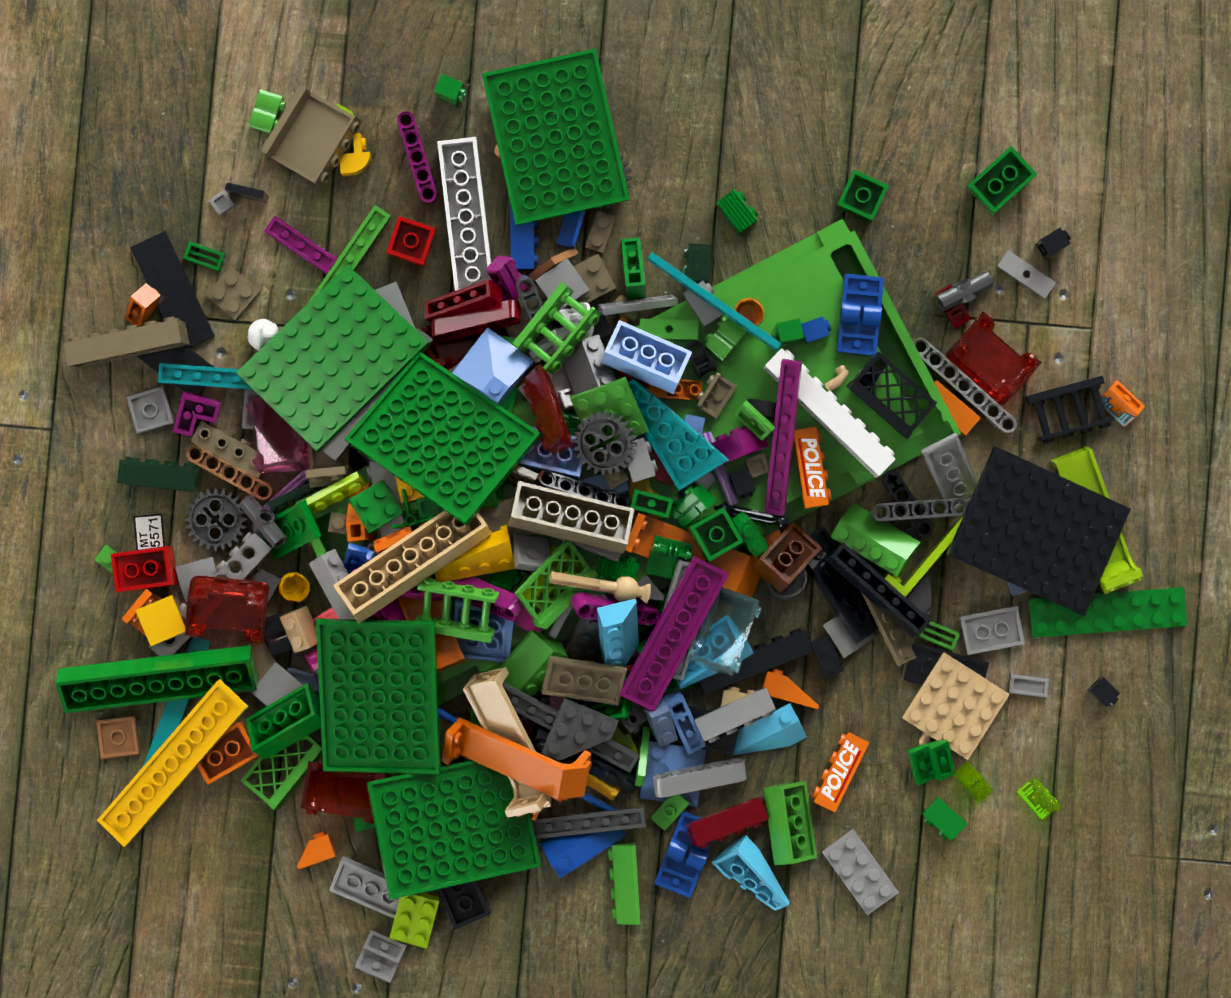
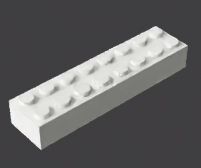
(465, 211)
(836, 418)

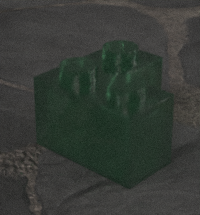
(698, 262)

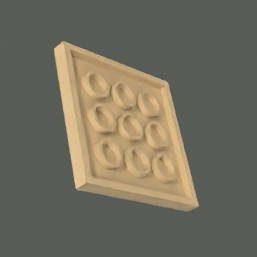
(955, 705)

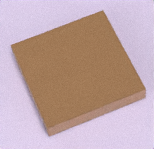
(118, 737)

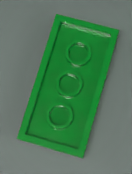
(298, 527)

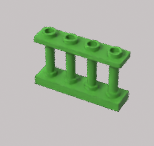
(539, 324)
(464, 628)

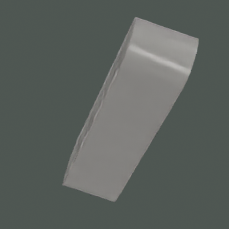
(699, 777)

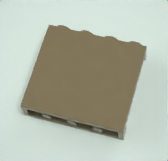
(311, 136)

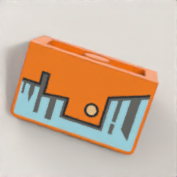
(1121, 404)

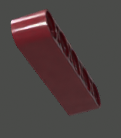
(475, 321)

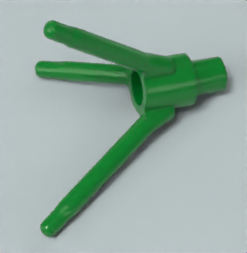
(410, 520)

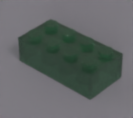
(158, 475)

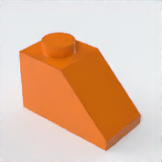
(142, 305)
(317, 850)

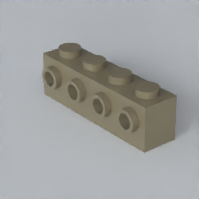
(226, 447)

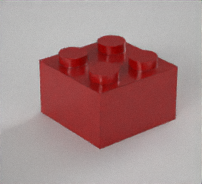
(411, 241)

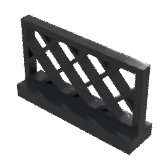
(879, 407)

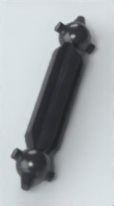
(757, 516)

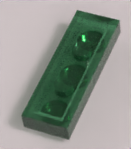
(295, 495)

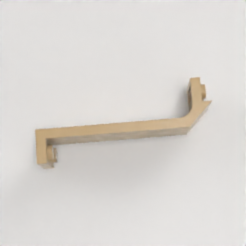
(499, 716)

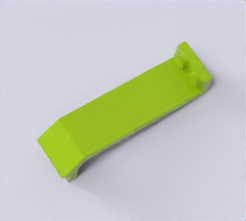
(1083, 469)
(926, 563)

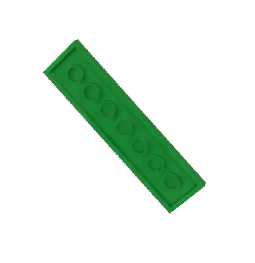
(1111, 613)

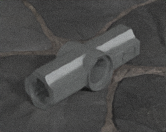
(964, 291)
(263, 521)

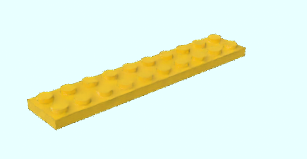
(172, 763)

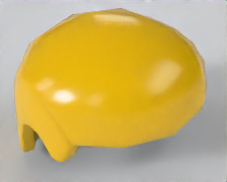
(294, 587)

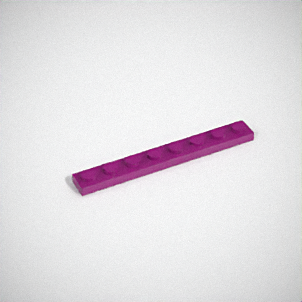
(783, 436)

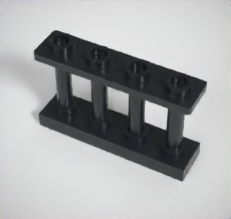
(1075, 391)

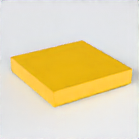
(161, 620)

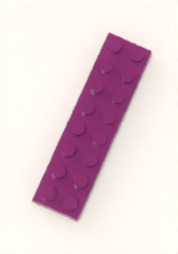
(673, 633)

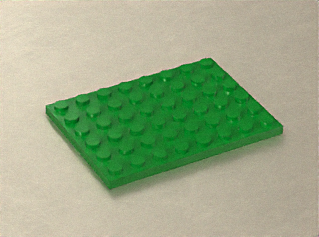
(555, 137)
(332, 358)
(443, 438)
(378, 696)
(448, 829)

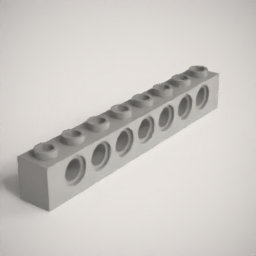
(260, 547)

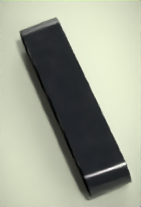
(580, 488)

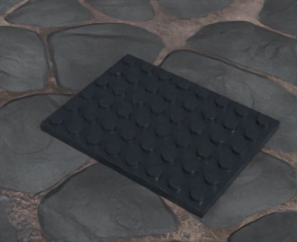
(1038, 531)

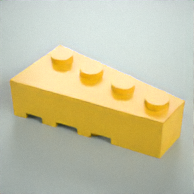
(486, 557)

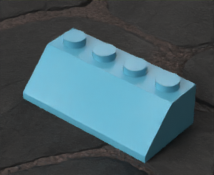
(618, 632)

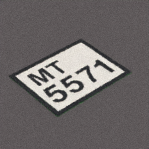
(149, 531)

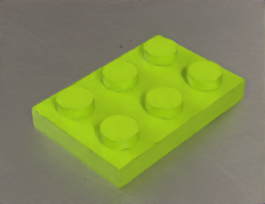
(415, 919)

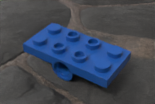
(860, 314)
(682, 860)

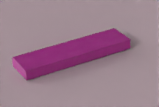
(300, 245)

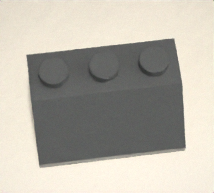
(585, 368)

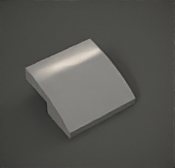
(198, 568)
(842, 638)
(380, 956)

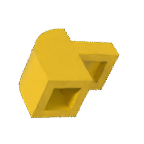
(358, 161)

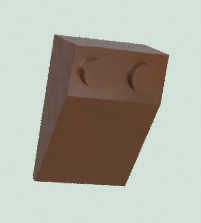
(786, 557)

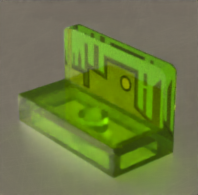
(1038, 798)

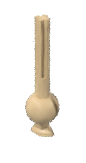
(623, 588)

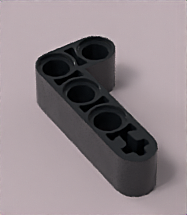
(913, 530)

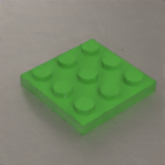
(614, 397)

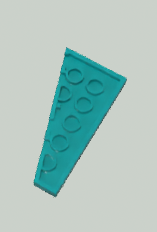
(676, 443)

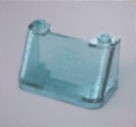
(725, 632)

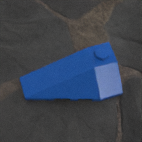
(572, 851)

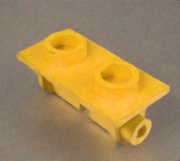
(603, 787)

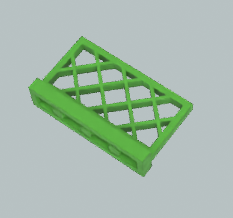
(562, 598)
(292, 779)

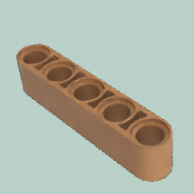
(220, 471)

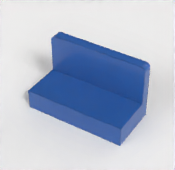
(571, 229)

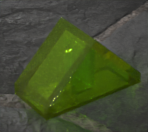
(973, 782)

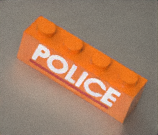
(810, 467)
(840, 772)

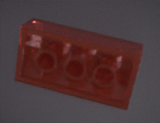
(547, 410)

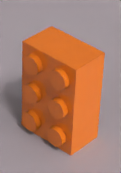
(227, 754)

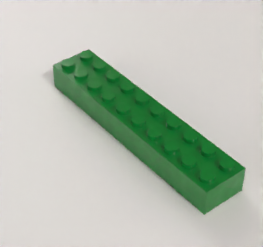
(155, 679)

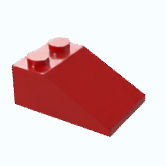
(144, 569)

